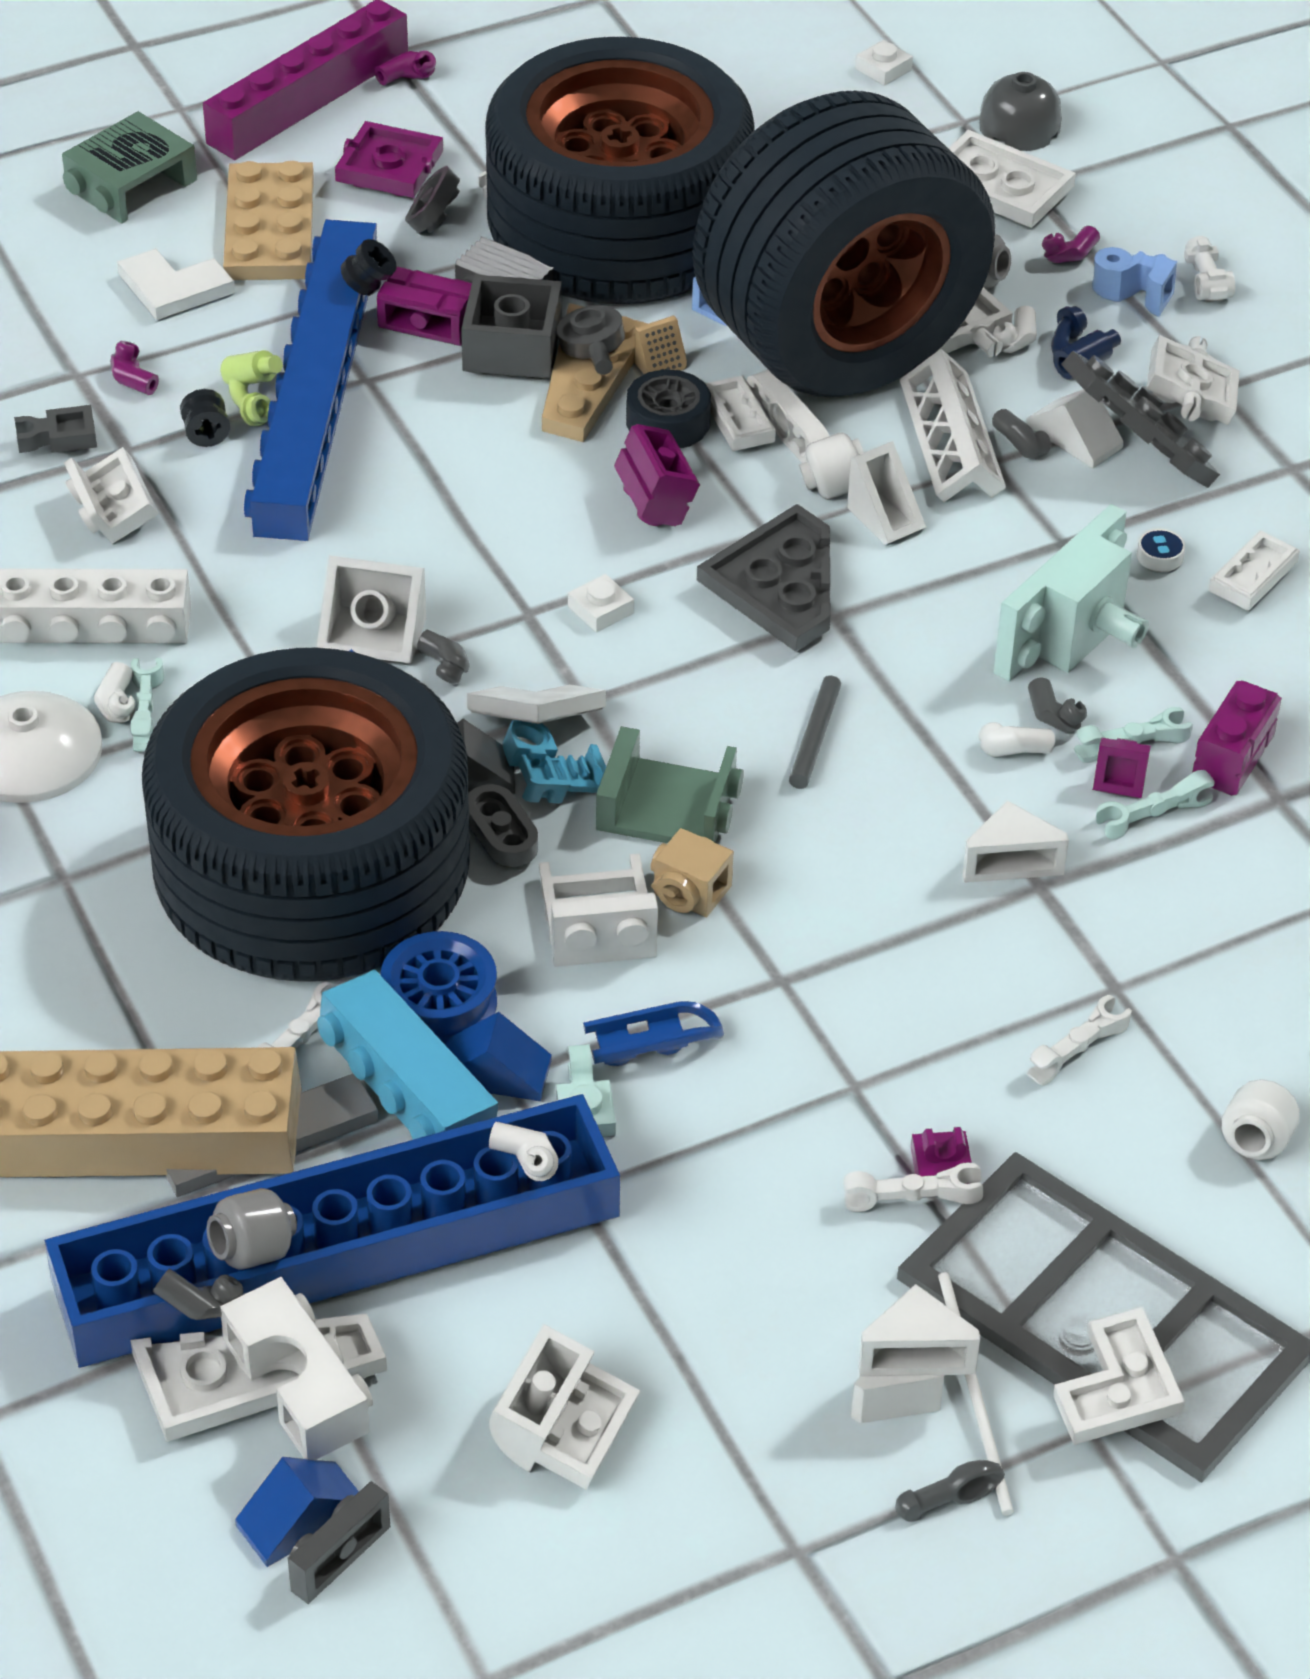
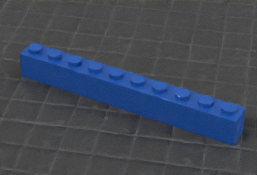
(310, 390)

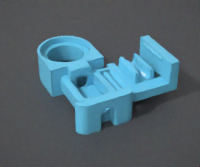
(544, 773)

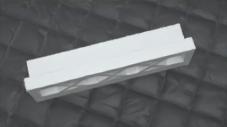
(958, 416)

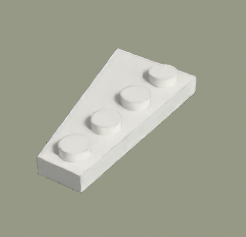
(203, 1385)

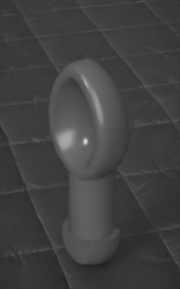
(963, 1485)

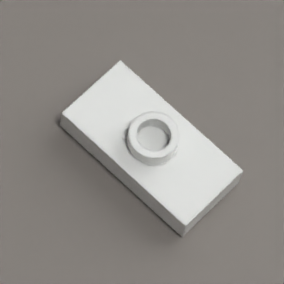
(739, 414)
(1254, 570)

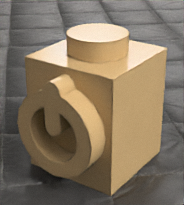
(691, 873)

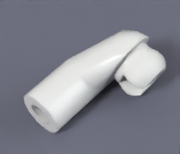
(110, 694)

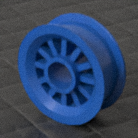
(443, 980)

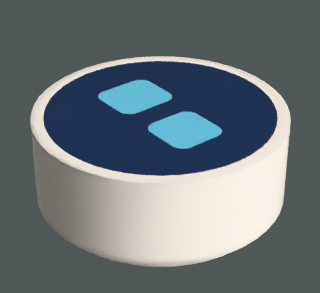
(1160, 550)

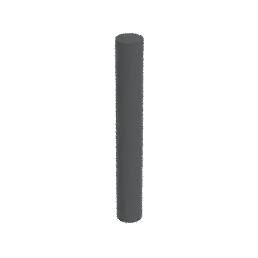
(815, 732)

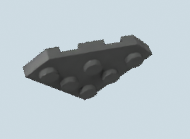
(1142, 414)
(778, 576)

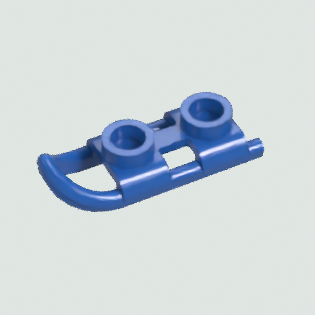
(663, 1036)

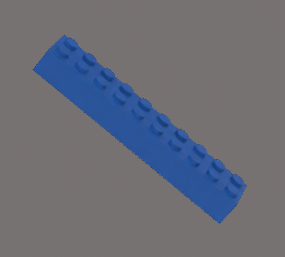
(355, 1226)

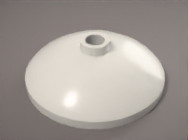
(45, 745)

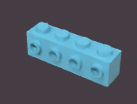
(401, 1058)

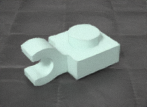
(596, 1093)

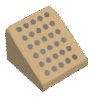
(659, 346)

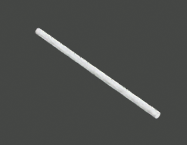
(978, 1404)

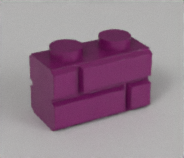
(423, 305)
(656, 476)
(1237, 736)

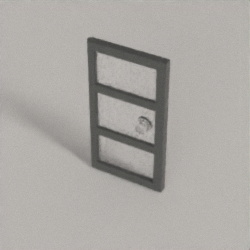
(1049, 1260)

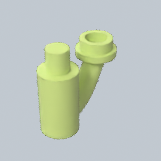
(247, 369)

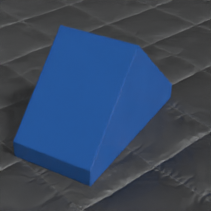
(502, 1058)
(290, 1504)

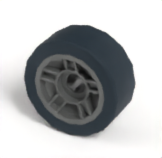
(670, 402)

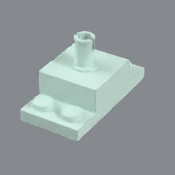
(1071, 602)

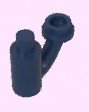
(1071, 325)

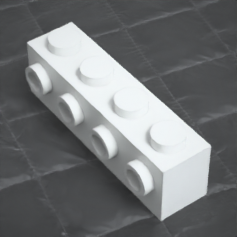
(94, 605)

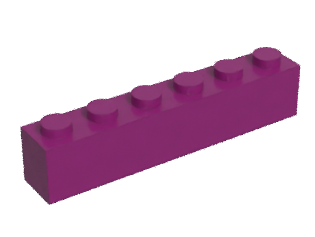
(304, 79)

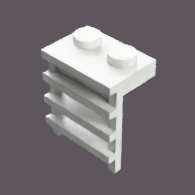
(600, 925)

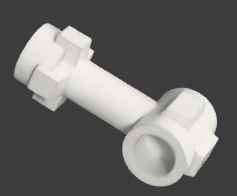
(1211, 283)

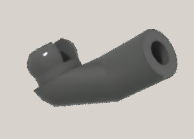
(1021, 434)
(448, 652)
(1048, 710)
(197, 1301)

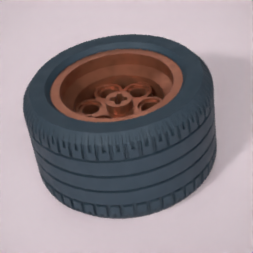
(608, 161)
(843, 243)
(307, 813)

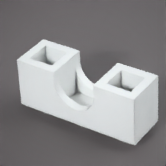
(278, 1332)

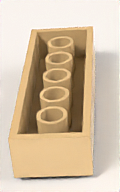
(148, 1111)

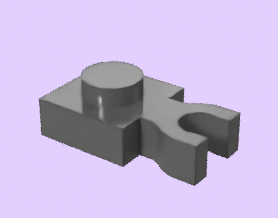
(62, 429)

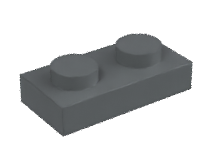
(348, 1533)

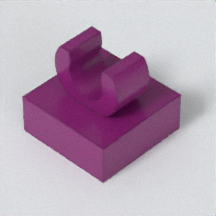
(1121, 767)
(939, 1151)

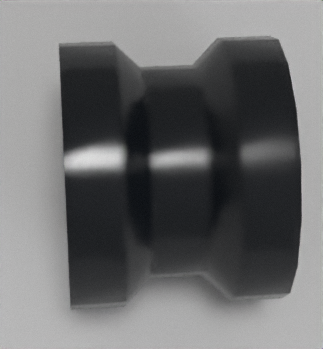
(368, 267)
(209, 407)

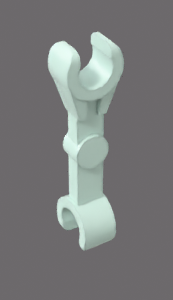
(142, 723)
(1162, 727)
(1189, 792)

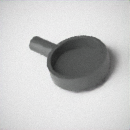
(592, 334)

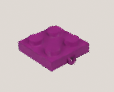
(388, 159)

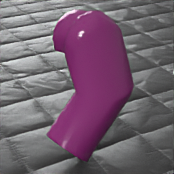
(406, 65)
(1075, 250)
(127, 370)

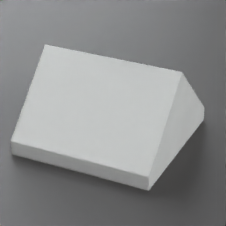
(373, 608)

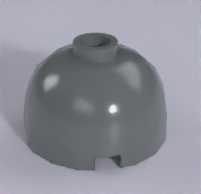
(1021, 111)

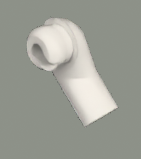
(1021, 333)
(1011, 740)
(529, 1146)

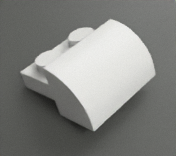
(560, 1409)

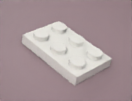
(1016, 182)

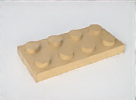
(269, 220)

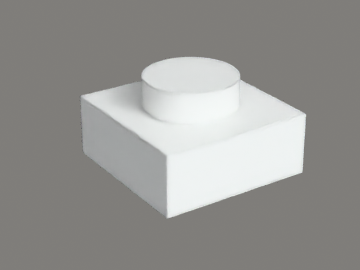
(884, 62)
(600, 603)

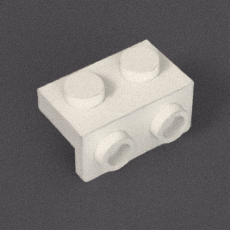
(111, 495)

